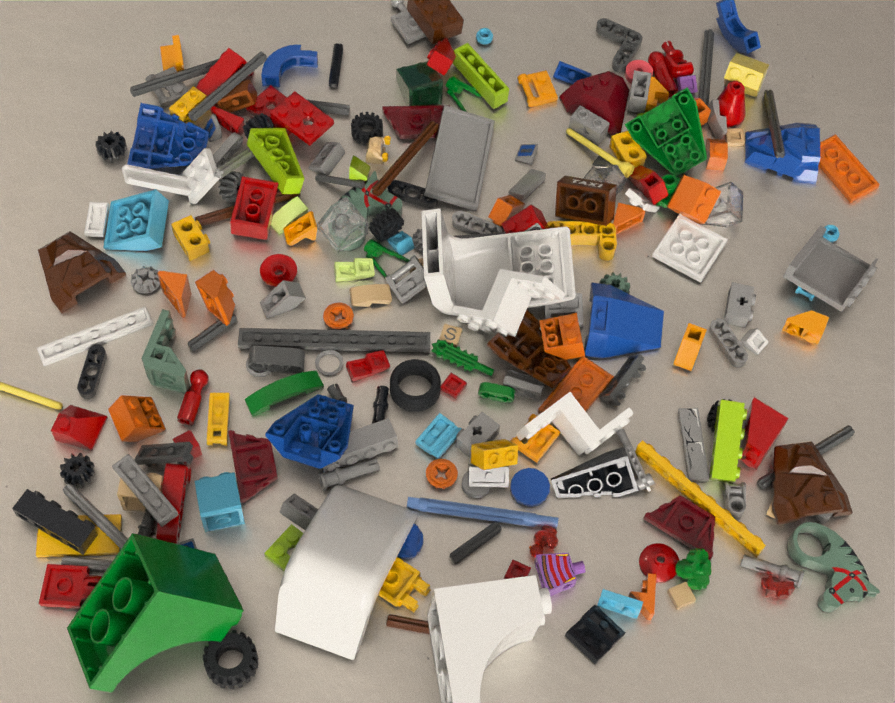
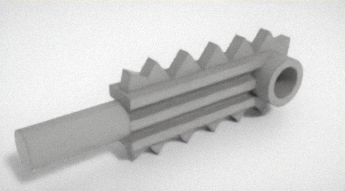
(644, 480)

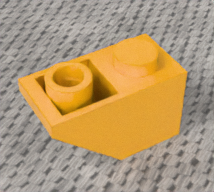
(807, 325)
(689, 347)

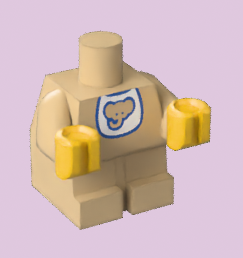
(375, 151)

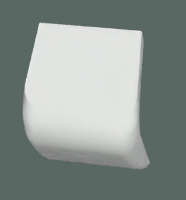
(466, 268)
(340, 569)

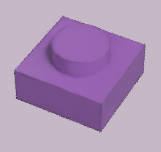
(687, 81)

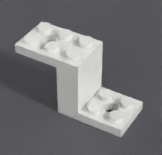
(507, 302)
(575, 425)

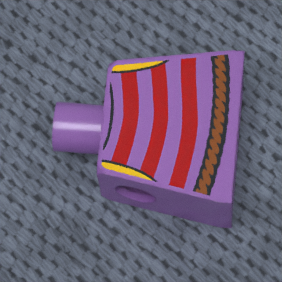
(557, 571)

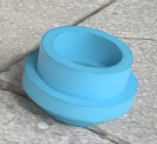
(484, 36)
(833, 230)

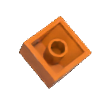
(694, 199)
(217, 296)

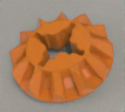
(334, 310)
(441, 465)

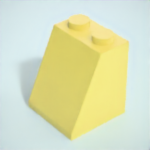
(748, 72)

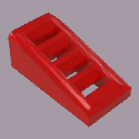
(228, 120)

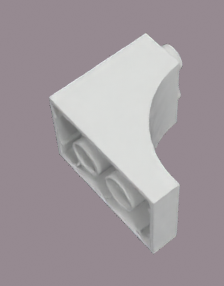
(476, 625)

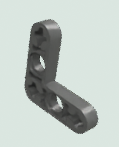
(627, 43)

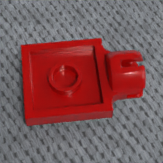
(67, 586)

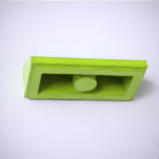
(358, 169)

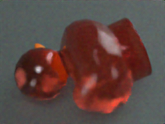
(544, 538)

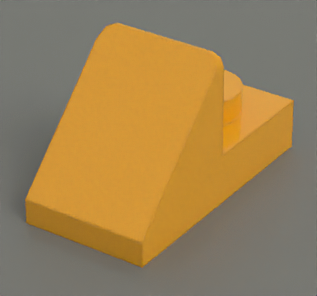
(656, 94)
(301, 228)

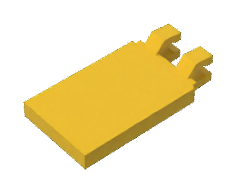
(400, 583)

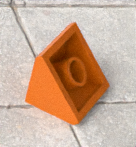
(176, 289)

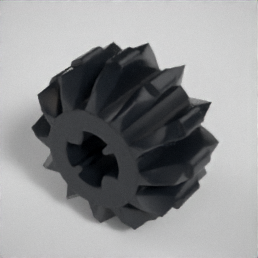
(257, 121)
(111, 145)
(69, 472)

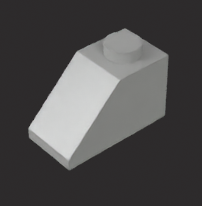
(282, 299)

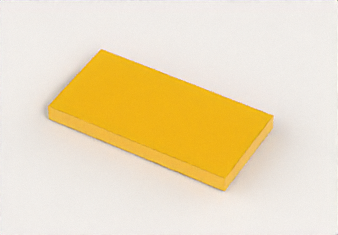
(101, 546)

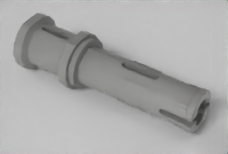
(340, 475)
(782, 572)

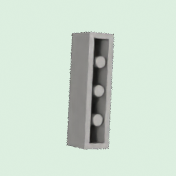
(366, 443)

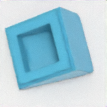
(401, 243)

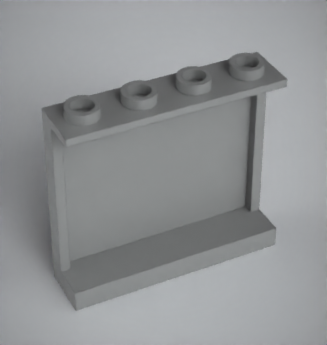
(829, 271)

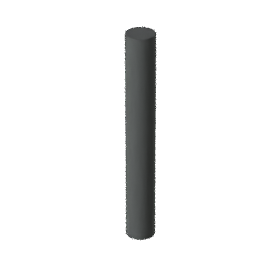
(340, 181)

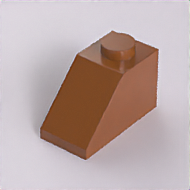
(239, 97)

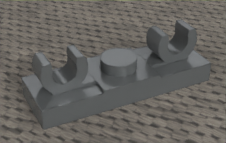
(623, 379)
(164, 454)

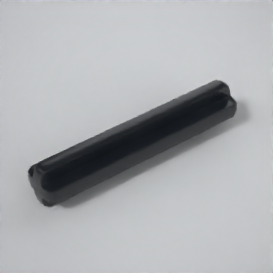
(335, 65)

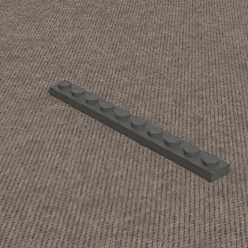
(335, 339)

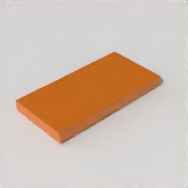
(845, 169)
(584, 381)

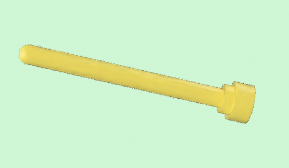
(625, 167)
(31, 396)

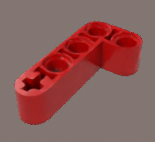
(174, 489)

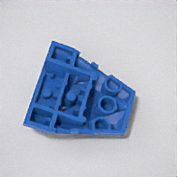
(165, 140)
(801, 151)

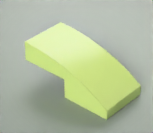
(288, 214)
(358, 269)

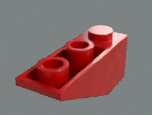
(441, 57)
(649, 184)

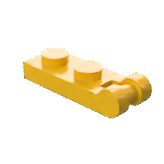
(218, 418)

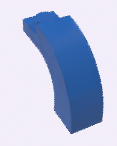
(733, 30)
(284, 59)

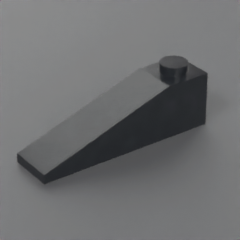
(599, 476)

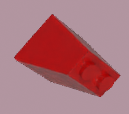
(762, 430)

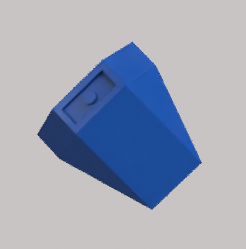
(621, 323)
(313, 432)

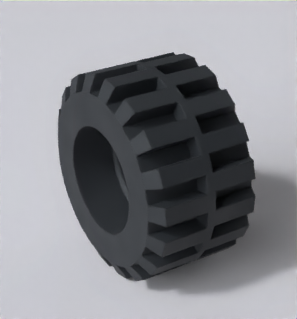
(235, 675)

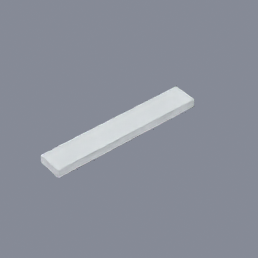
(94, 335)

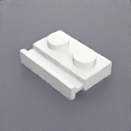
(637, 198)

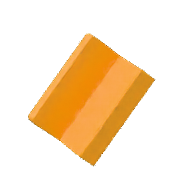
(172, 55)

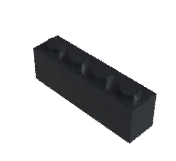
(54, 521)

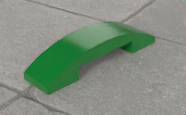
(283, 389)

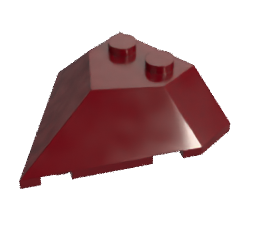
(602, 95)

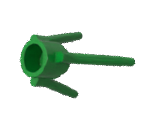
(457, 86)
(375, 249)

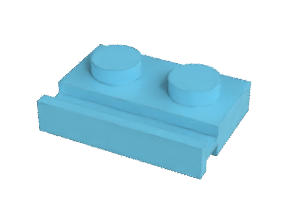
(438, 436)
(620, 603)

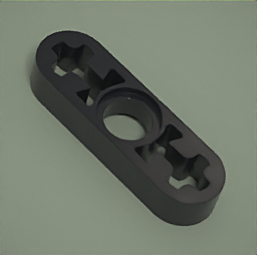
(408, 188)
(94, 379)

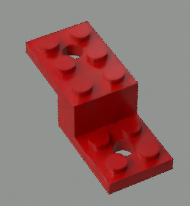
(292, 113)

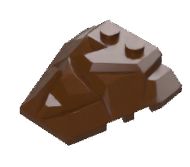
(73, 267)
(527, 352)
(805, 485)

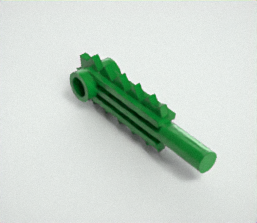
(459, 357)

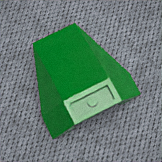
(671, 133)

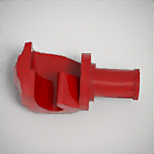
(675, 62)

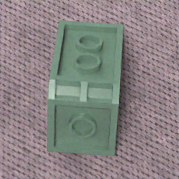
(160, 361)

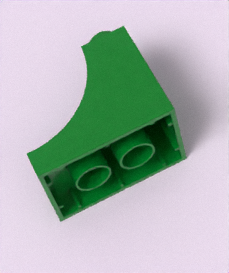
(148, 603)

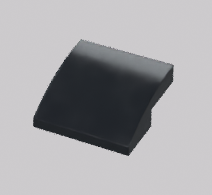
(595, 634)

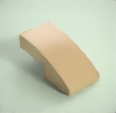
(368, 294)

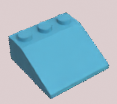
(137, 222)

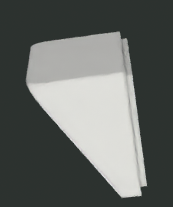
(754, 341)

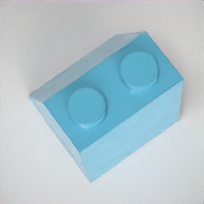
(219, 502)

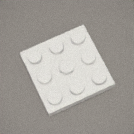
(690, 248)

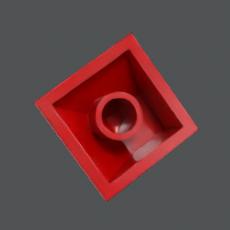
(78, 427)

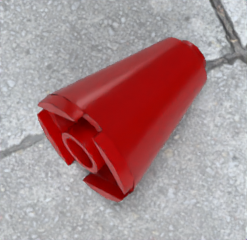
(733, 103)

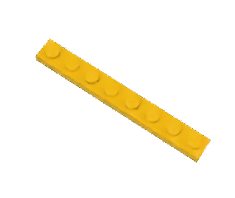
(694, 493)

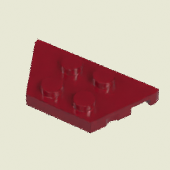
(412, 120)
(252, 463)
(685, 523)

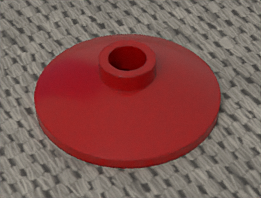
(275, 264)
(649, 564)

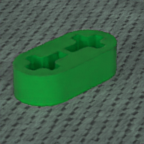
(496, 392)

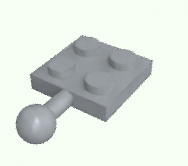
(405, 23)

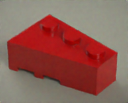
(224, 68)

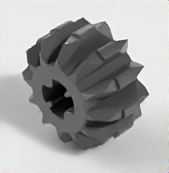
(230, 186)

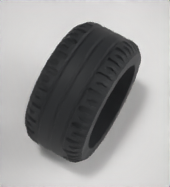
(419, 368)

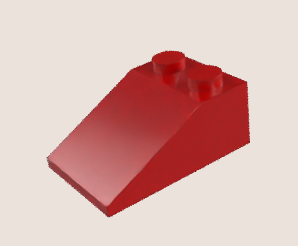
(254, 208)

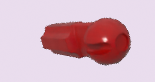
(662, 73)
(192, 398)

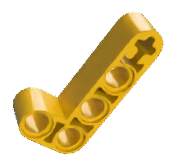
(596, 237)

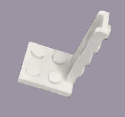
(193, 182)

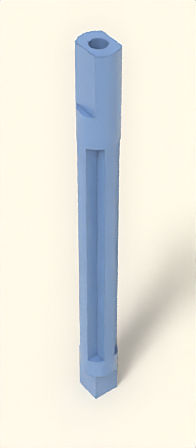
(481, 512)

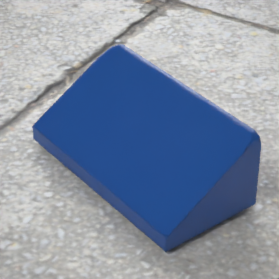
(569, 73)

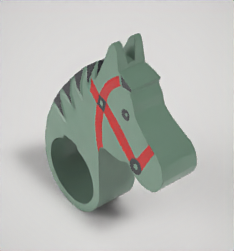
(370, 204)
(838, 561)

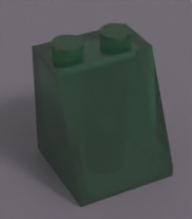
(420, 85)

